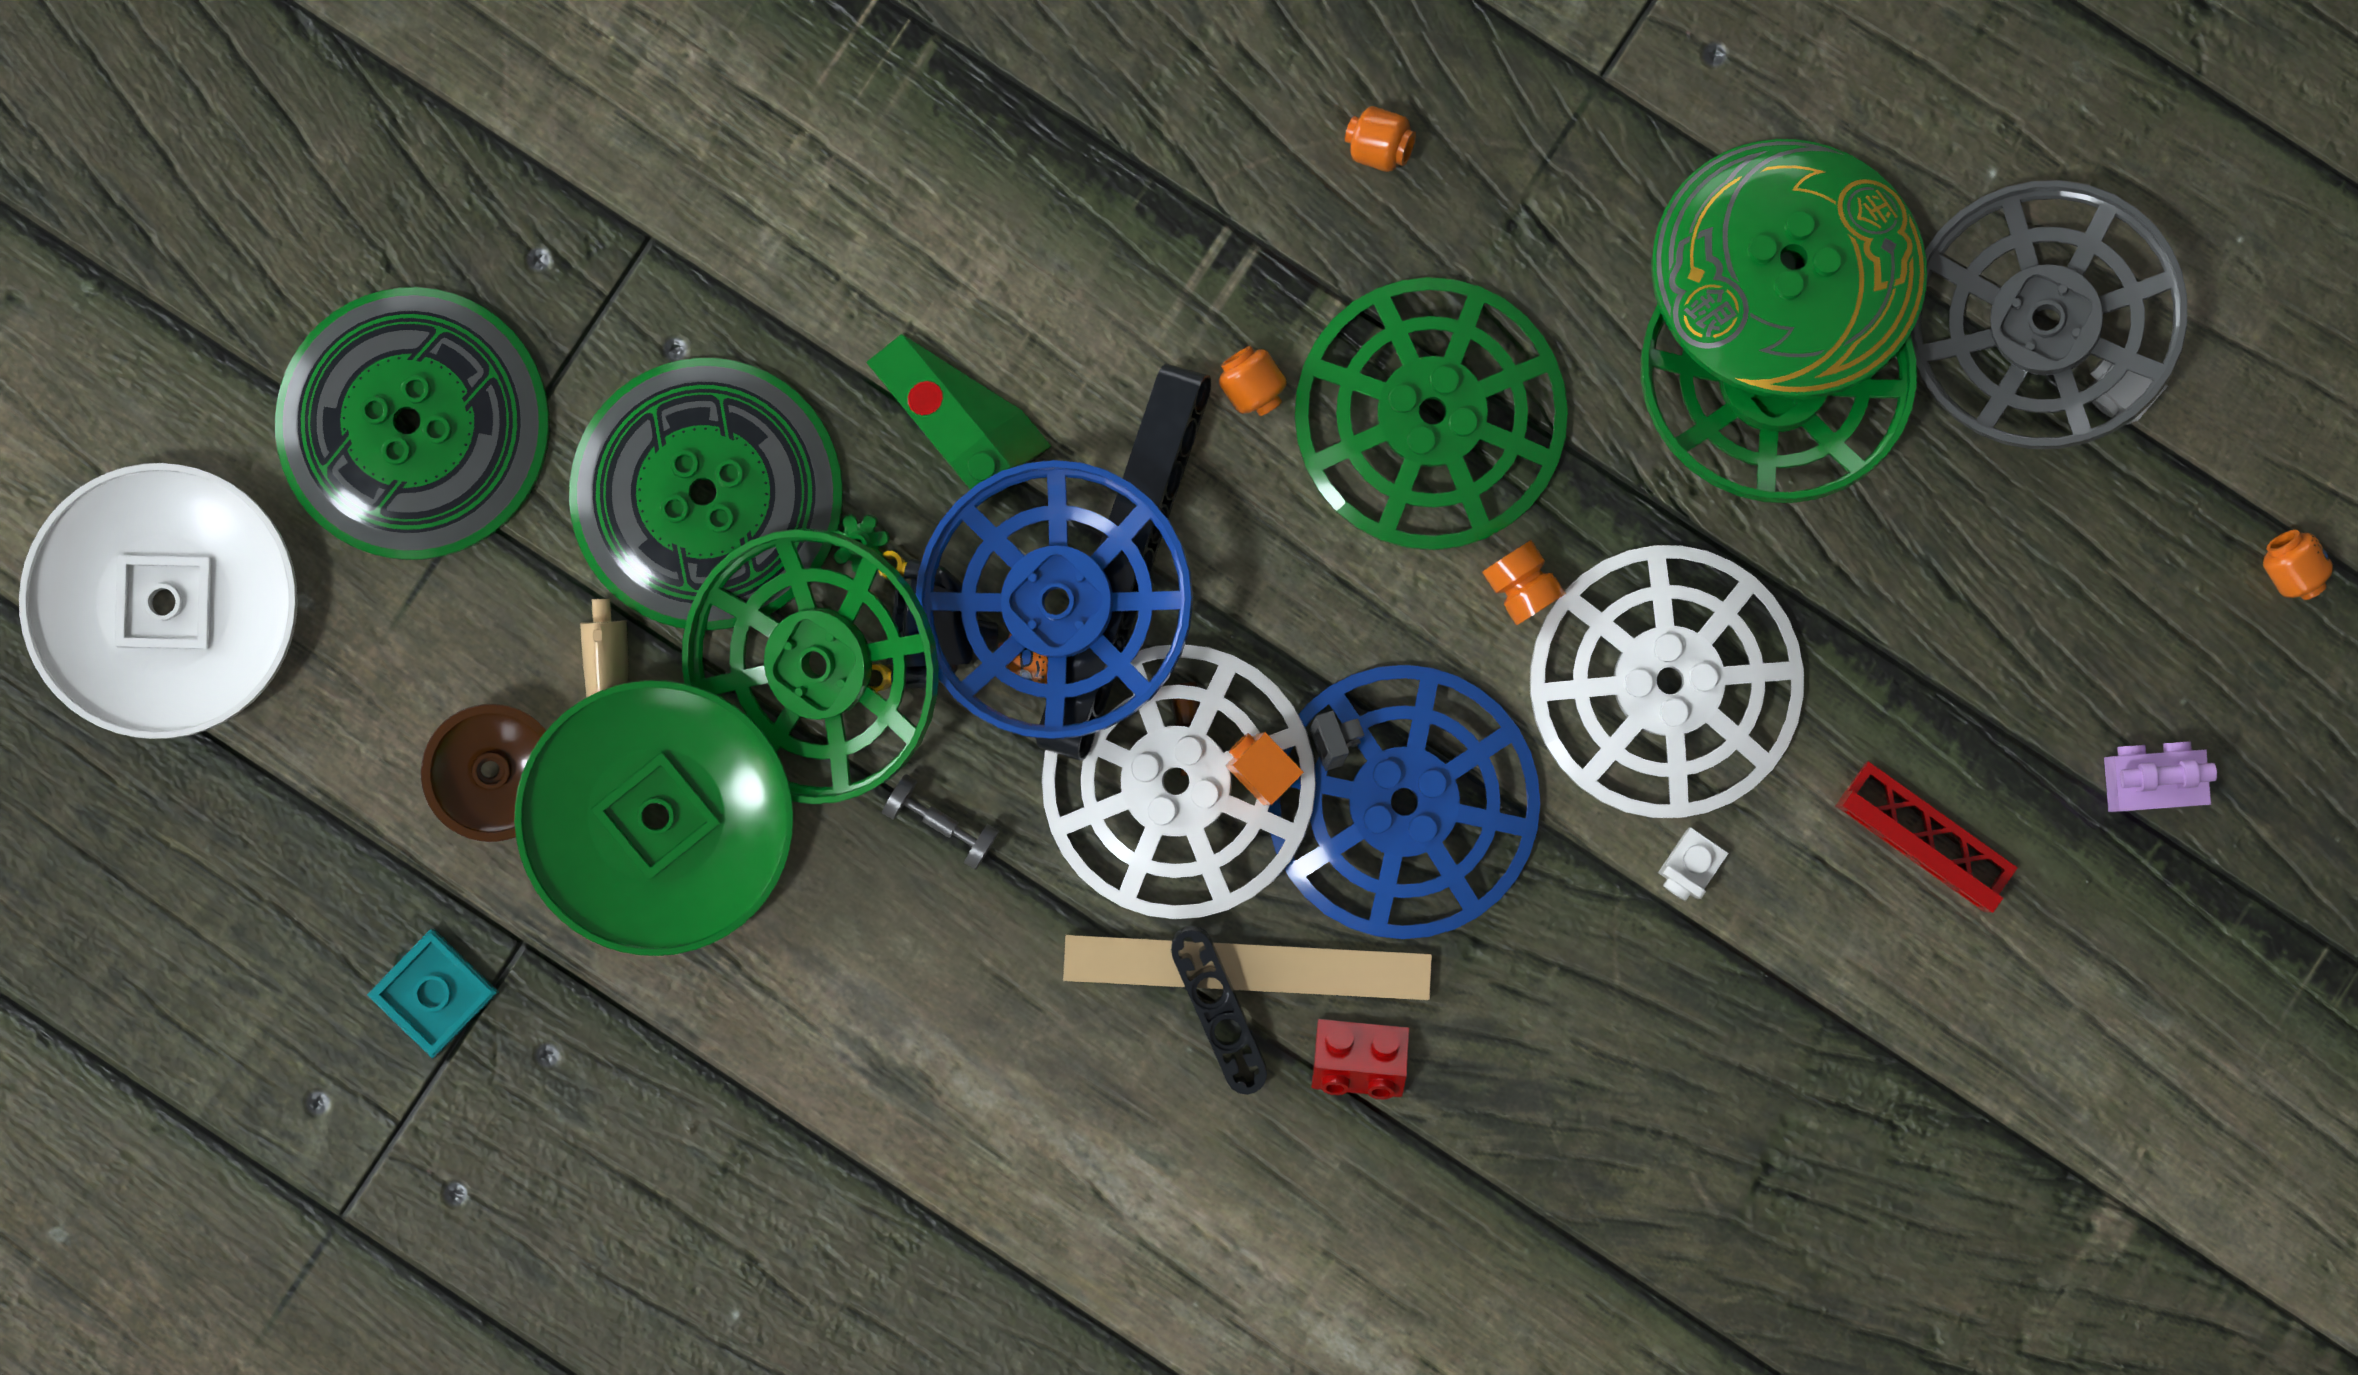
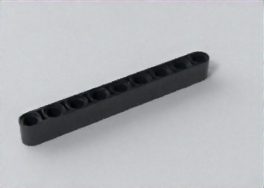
(1157, 471)

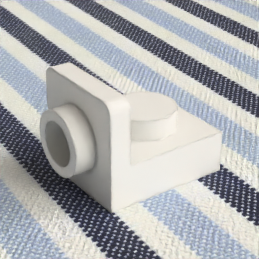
(1691, 865)

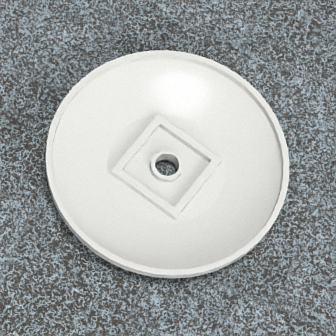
(94, 587)

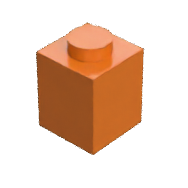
(1262, 767)

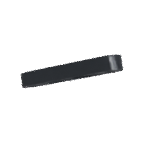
(1214, 1011)

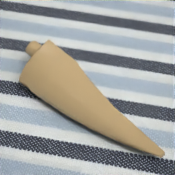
(604, 649)

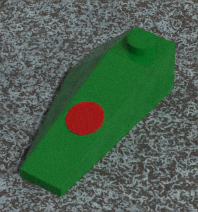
(958, 415)

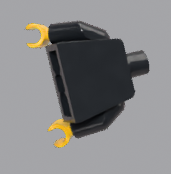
(947, 626)

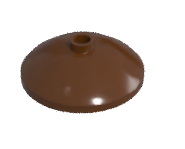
(452, 764)

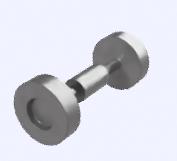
(939, 821)

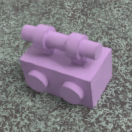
(2158, 779)

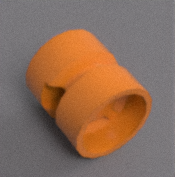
(1523, 582)

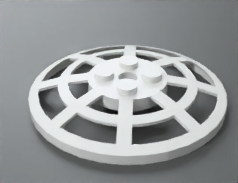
(1637, 686)
(1195, 808)

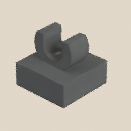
(1334, 739)

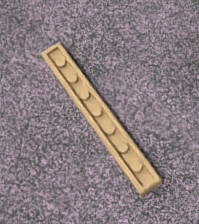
(1252, 967)

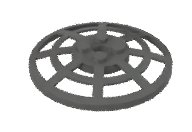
(2055, 289)

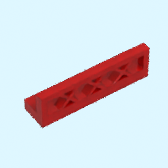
(1916, 849)

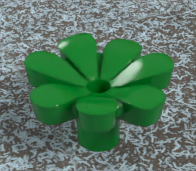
(863, 531)

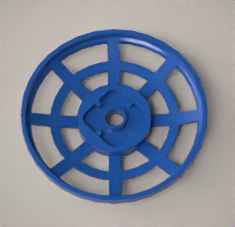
(1038, 574)
(1436, 807)

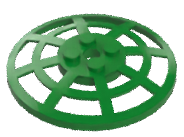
(1772, 417)
(1422, 442)
(821, 631)

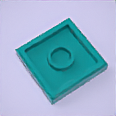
(432, 993)

